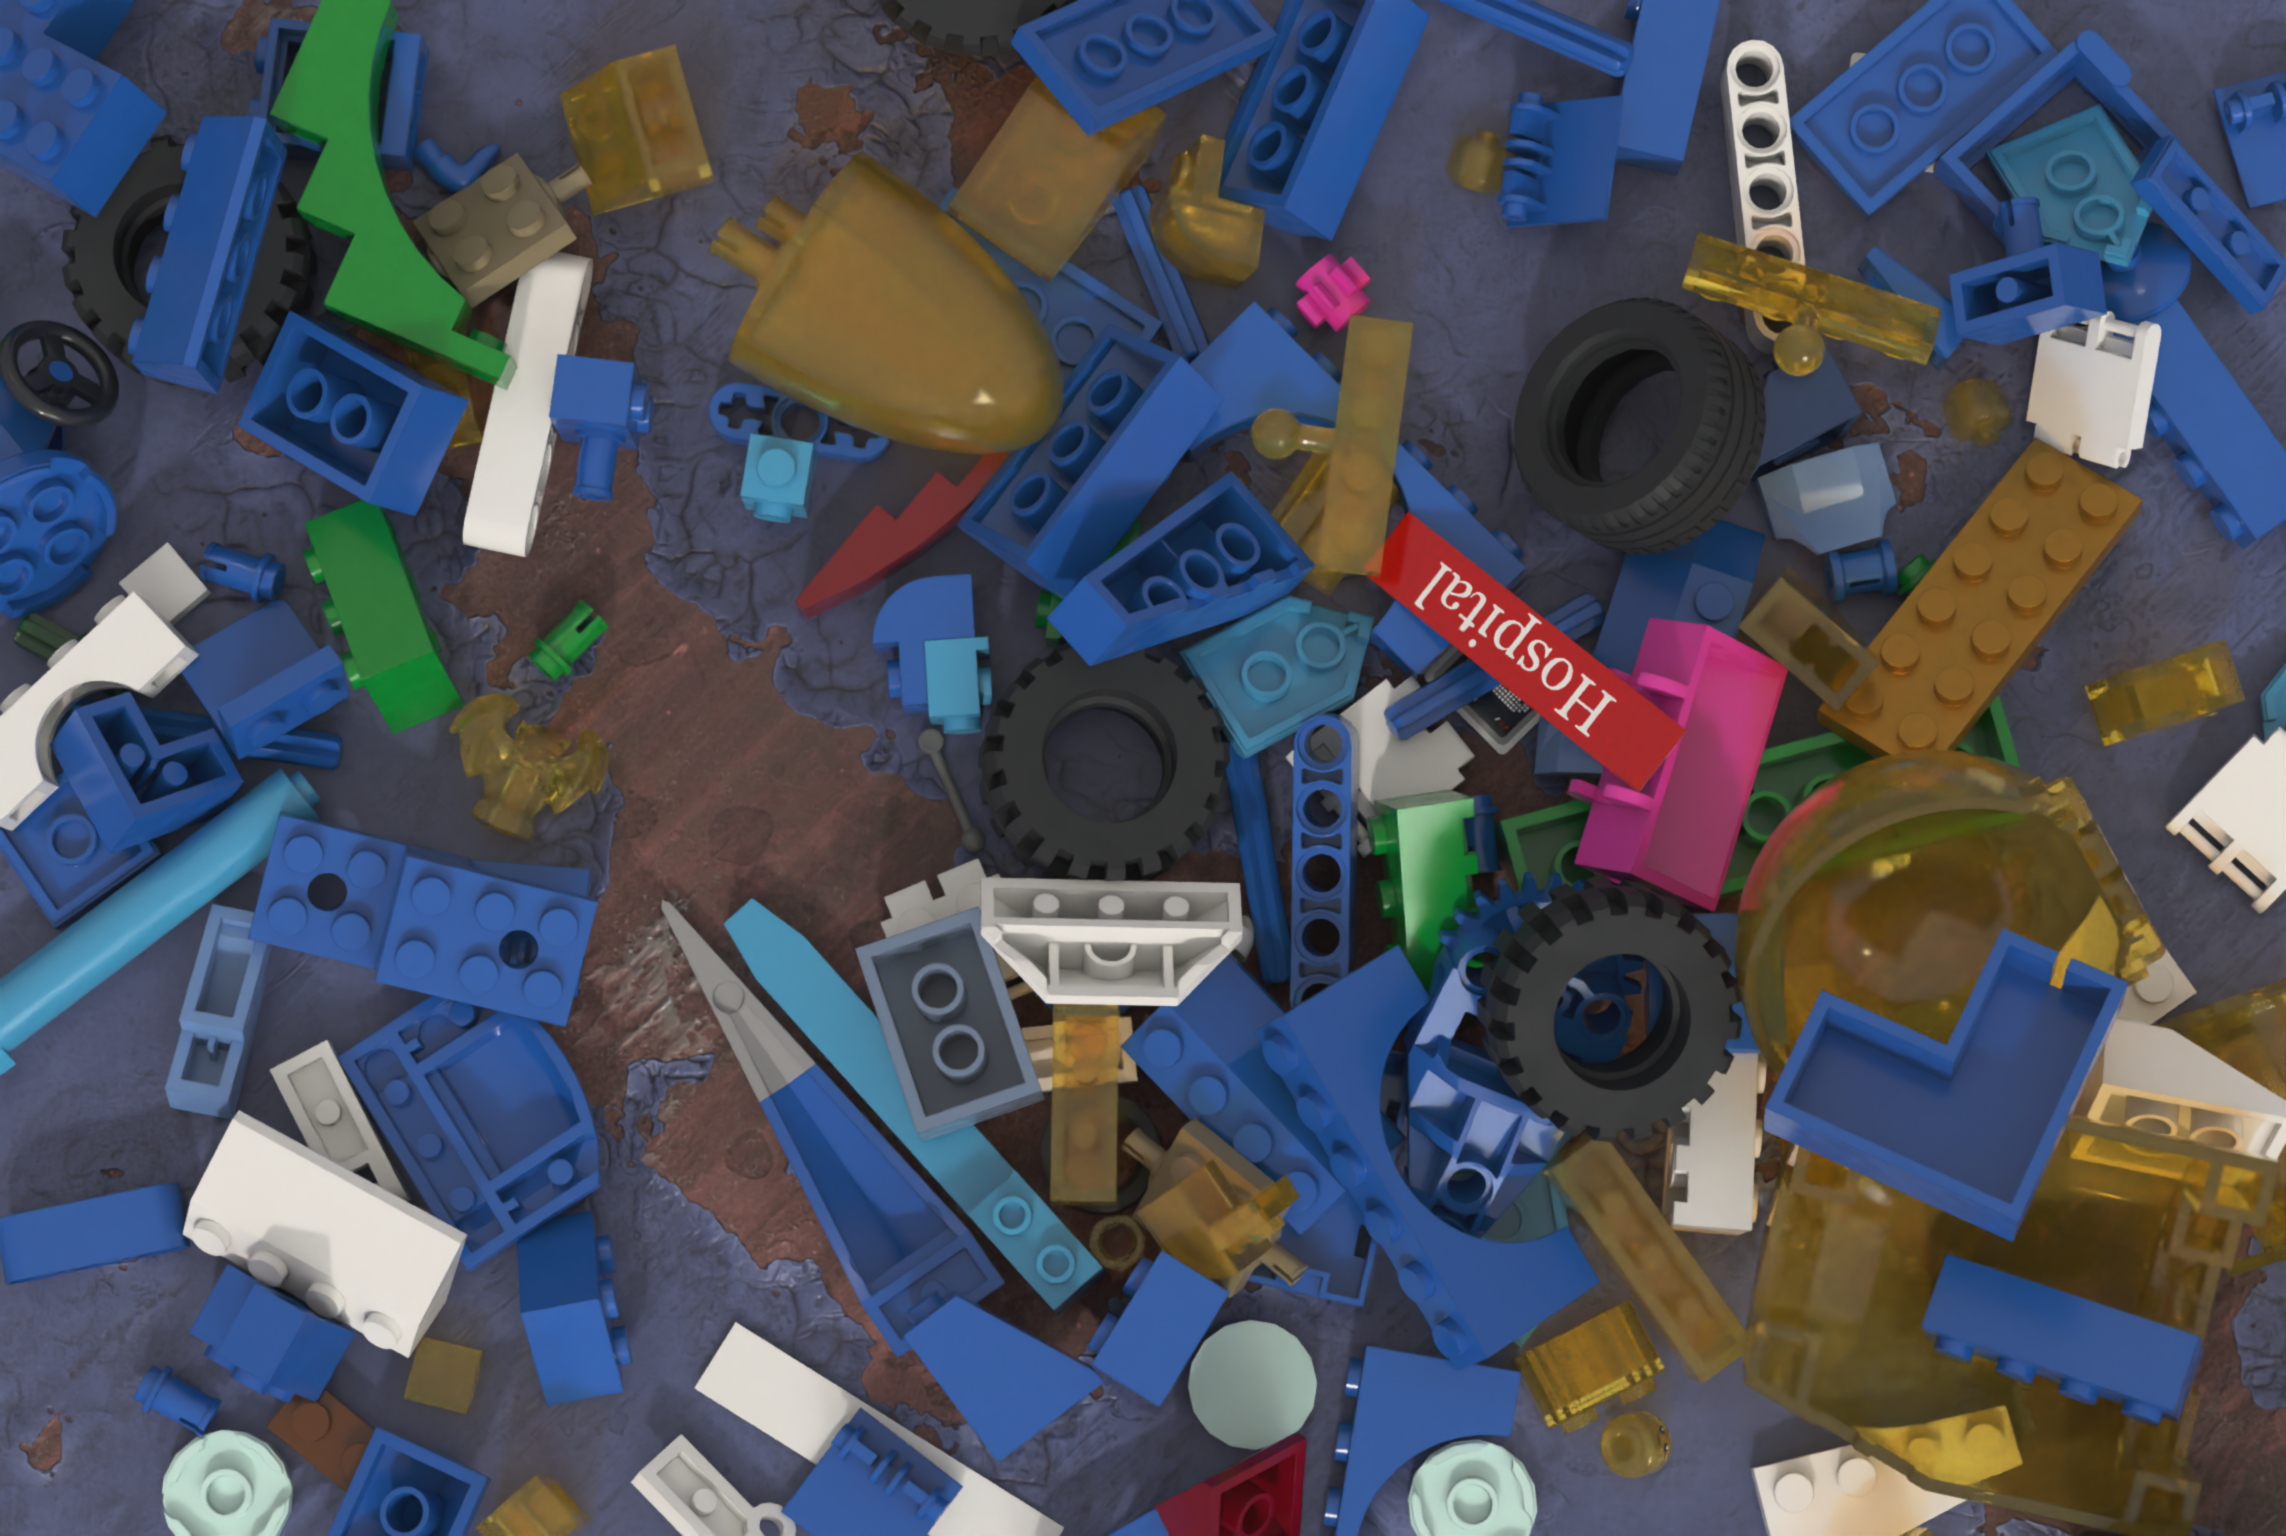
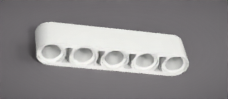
(1761, 166)
(518, 428)

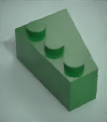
(380, 615)
(1423, 872)

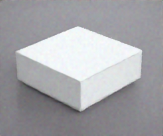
(167, 584)

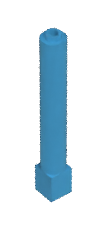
(147, 908)

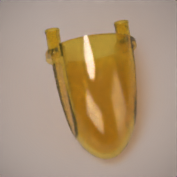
(892, 319)

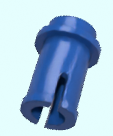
(245, 572)
(1482, 834)
(176, 1400)

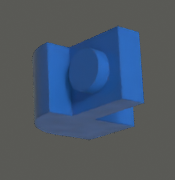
(916, 613)

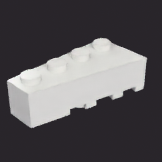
(1714, 1154)

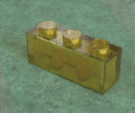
(1085, 1104)

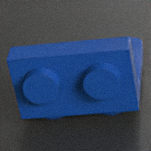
(264, 677)

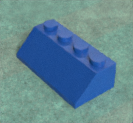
(1317, 109)
(208, 252)
(1079, 489)
(1217, 1072)

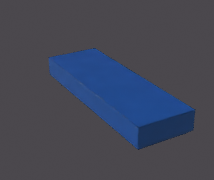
(2210, 224)

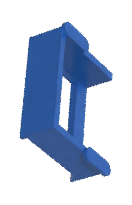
(2100, 74)

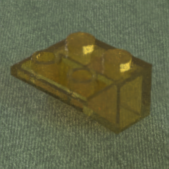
(636, 131)

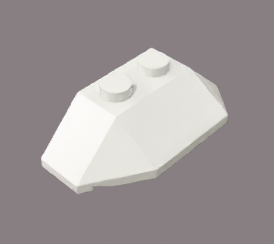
(1111, 937)

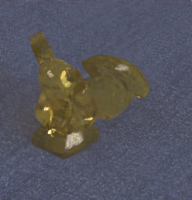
(523, 772)

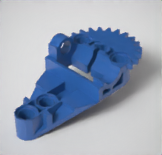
(1457, 1100)

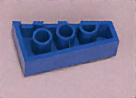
(1186, 574)

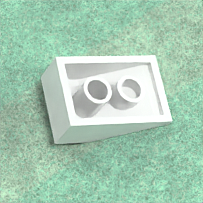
(2176, 1088)

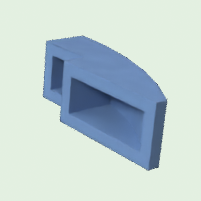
(219, 1016)

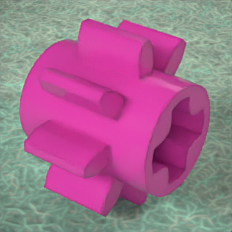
(1333, 292)

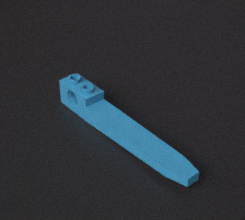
(960, 1160)

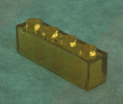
(1647, 1257)

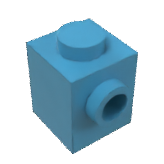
(778, 478)

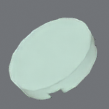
(1252, 1384)
(227, 1487)
(1471, 1492)

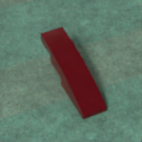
(888, 544)

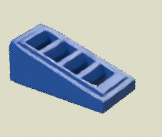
(1891, 276)

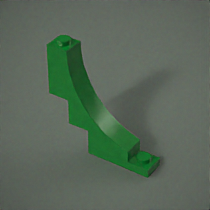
(383, 276)

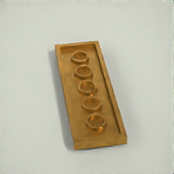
(1985, 605)

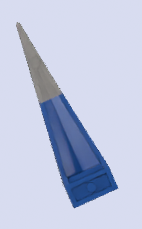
(872, 1205)

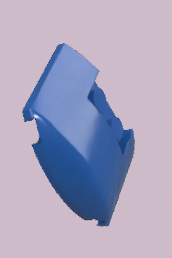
(480, 1118)

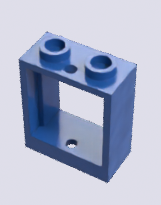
(404, 99)

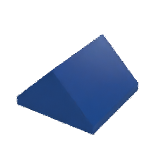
(409, 1492)

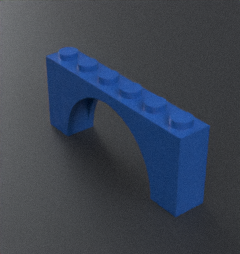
(1264, 368)
(1333, 1063)
(1404, 1408)

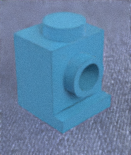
(957, 684)

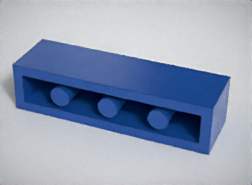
(1663, 80)
(2214, 432)
(2062, 1339)

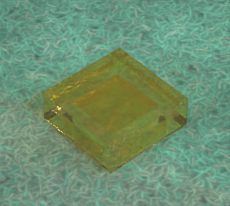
(444, 1375)

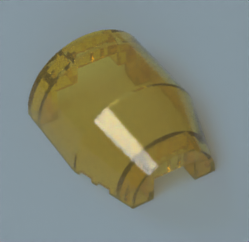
(2114, 1221)

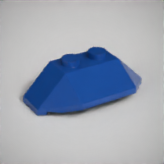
(1694, 583)

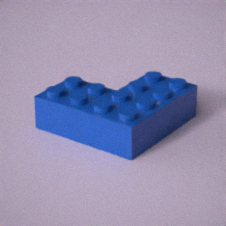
(62, 112)
(1961, 1119)

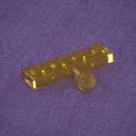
(1811, 303)
(1360, 445)

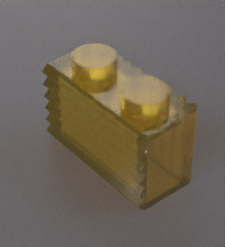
(1588, 1367)

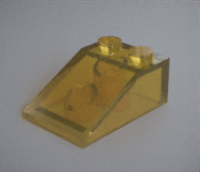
(1049, 181)

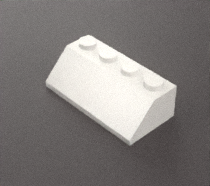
(324, 1235)

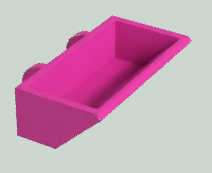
(1690, 811)

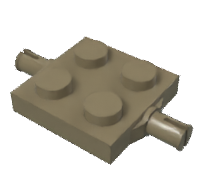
(499, 227)
(1191, 1150)

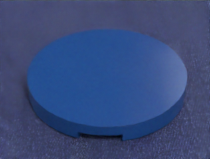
(50, 527)

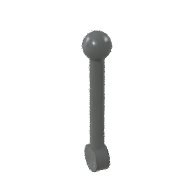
(932, 743)

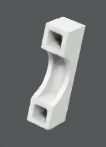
(126, 650)

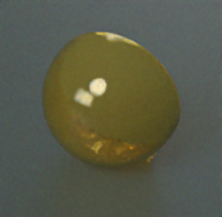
(1903, 882)

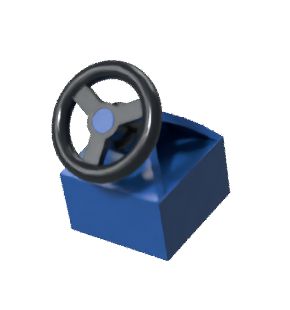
(36, 405)

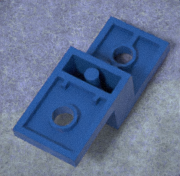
(423, 919)

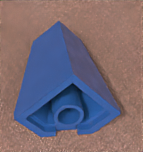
(994, 1370)

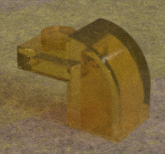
(1198, 230)
(2165, 694)
(1210, 1226)

